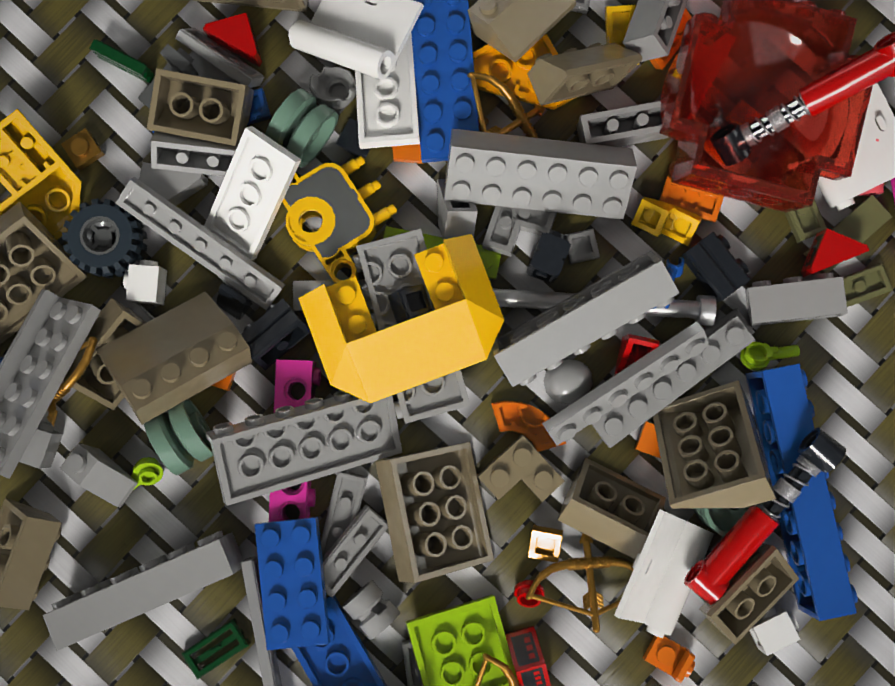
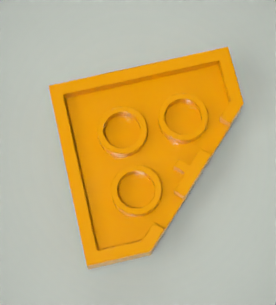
(514, 75)

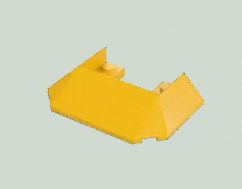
(36, 175)
(416, 350)

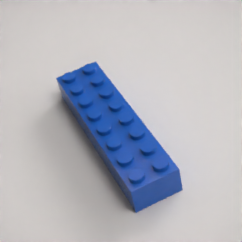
(809, 524)

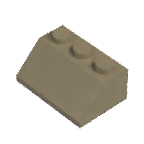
(516, 24)
(581, 71)
(199, 107)
(96, 379)
(610, 508)
(24, 552)
(751, 593)

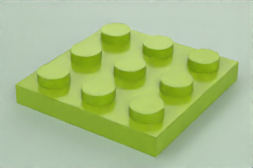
(452, 643)

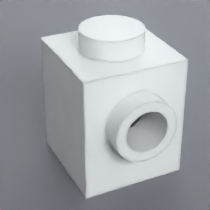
(145, 283)
(775, 631)

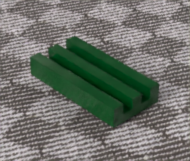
(122, 61)
(237, 634)

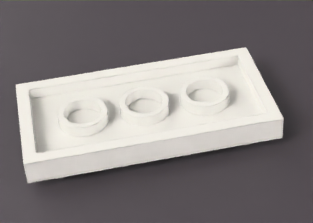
(389, 106)
(252, 192)

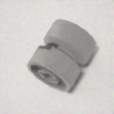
(360, 607)

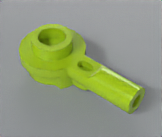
(758, 355)
(147, 471)

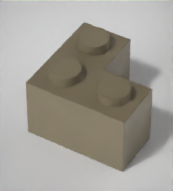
(519, 463)

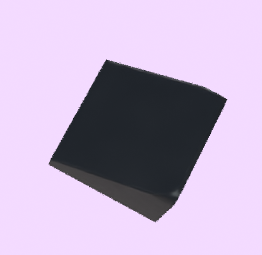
(349, 139)
(232, 301)
(409, 303)

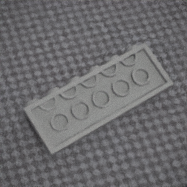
(391, 267)
(36, 369)
(301, 444)

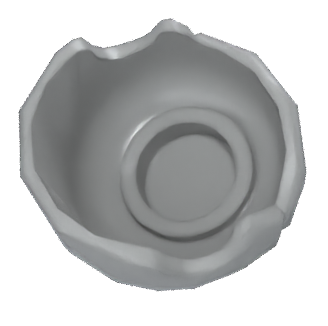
(333, 87)
(568, 381)

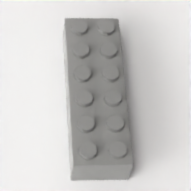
(539, 174)
(584, 319)
(139, 592)

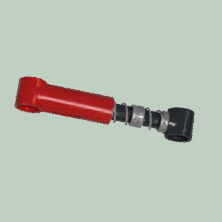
(736, 141)
(712, 575)

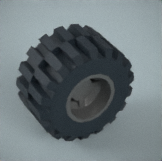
(104, 238)

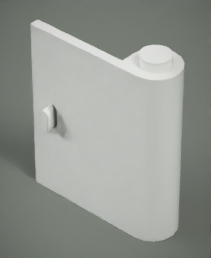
(358, 33)
(873, 160)
(657, 582)

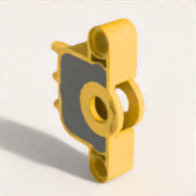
(345, 216)

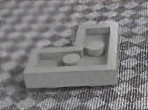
(508, 222)

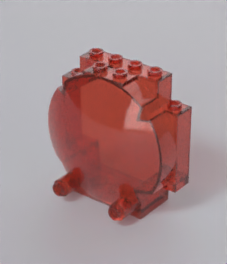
(740, 70)

